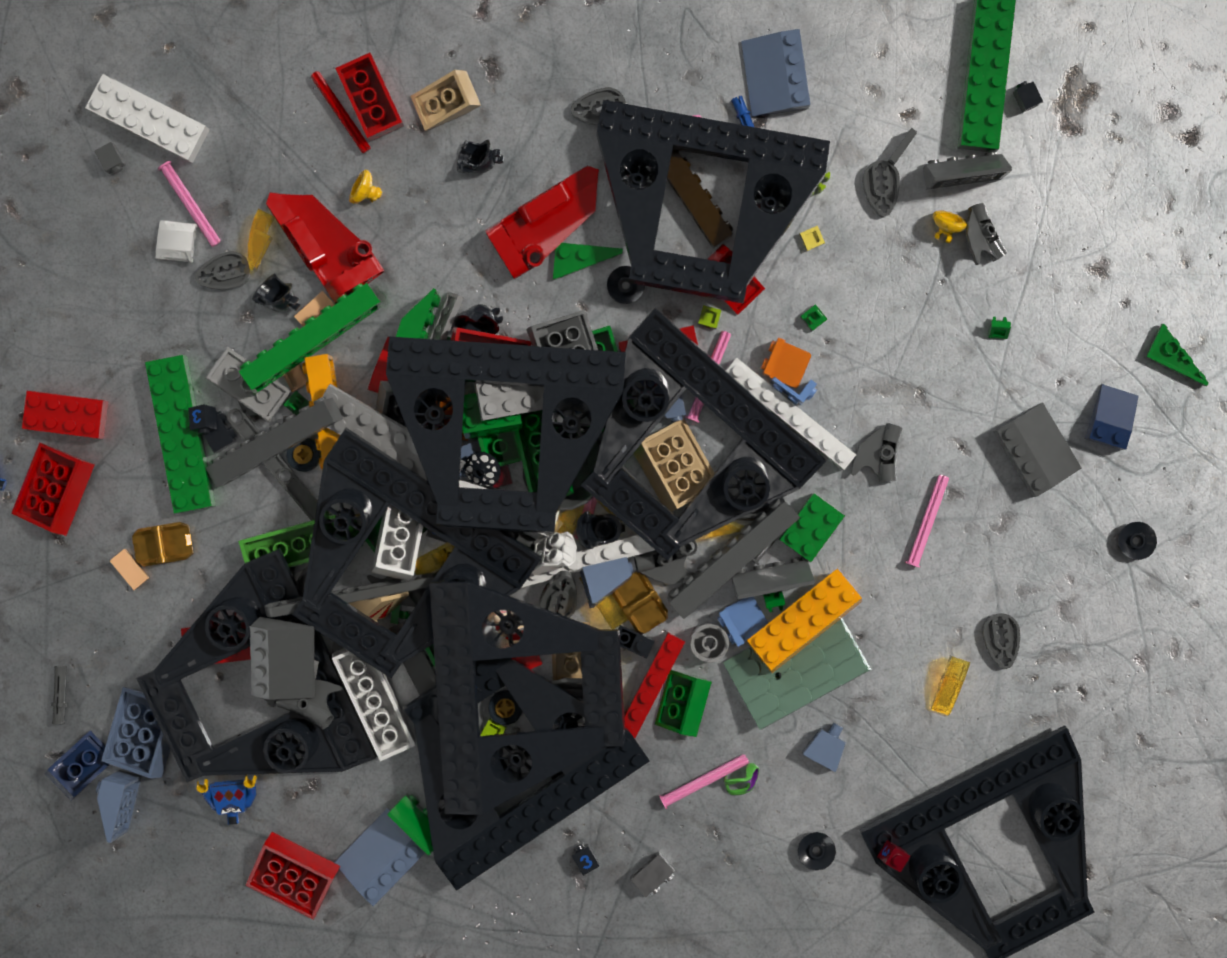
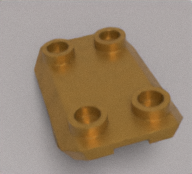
(162, 544)
(641, 603)

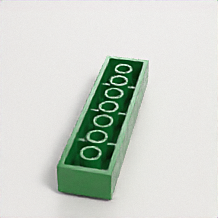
(986, 75)
(310, 338)
(181, 448)

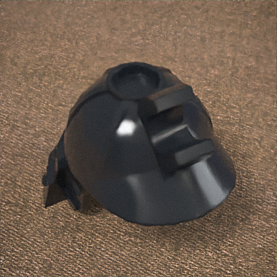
(478, 157)
(276, 295)
(479, 319)
(598, 529)

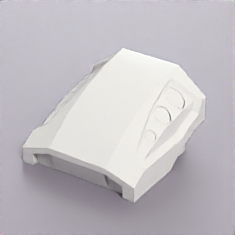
(175, 241)
(556, 550)

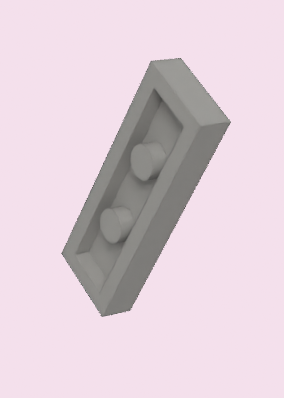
(446, 316)

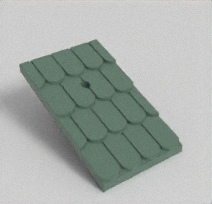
(807, 676)

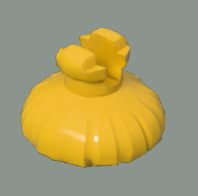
(364, 189)
(948, 224)

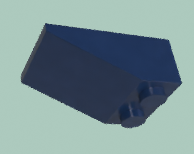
(1112, 418)
(78, 766)

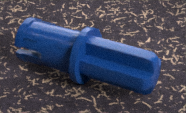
(742, 112)

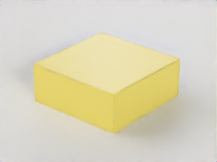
(812, 238)

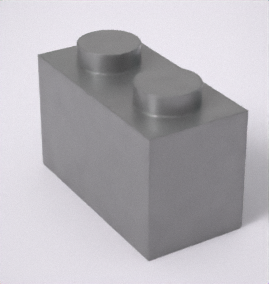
(653, 875)

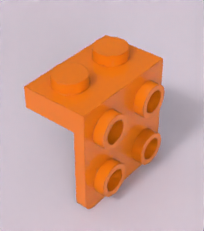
(786, 363)

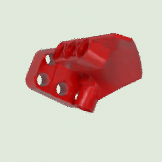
(545, 221)
(324, 243)

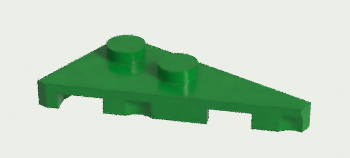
(574, 257)
(1168, 353)

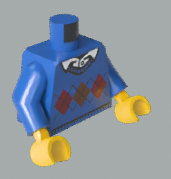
(229, 796)

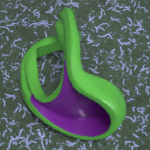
(752, 773)

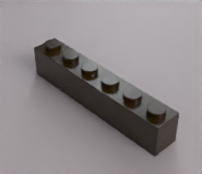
(697, 200)

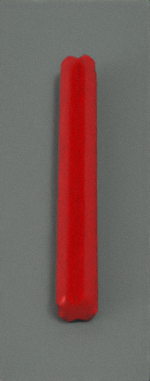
(340, 112)

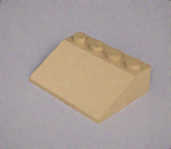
(674, 464)

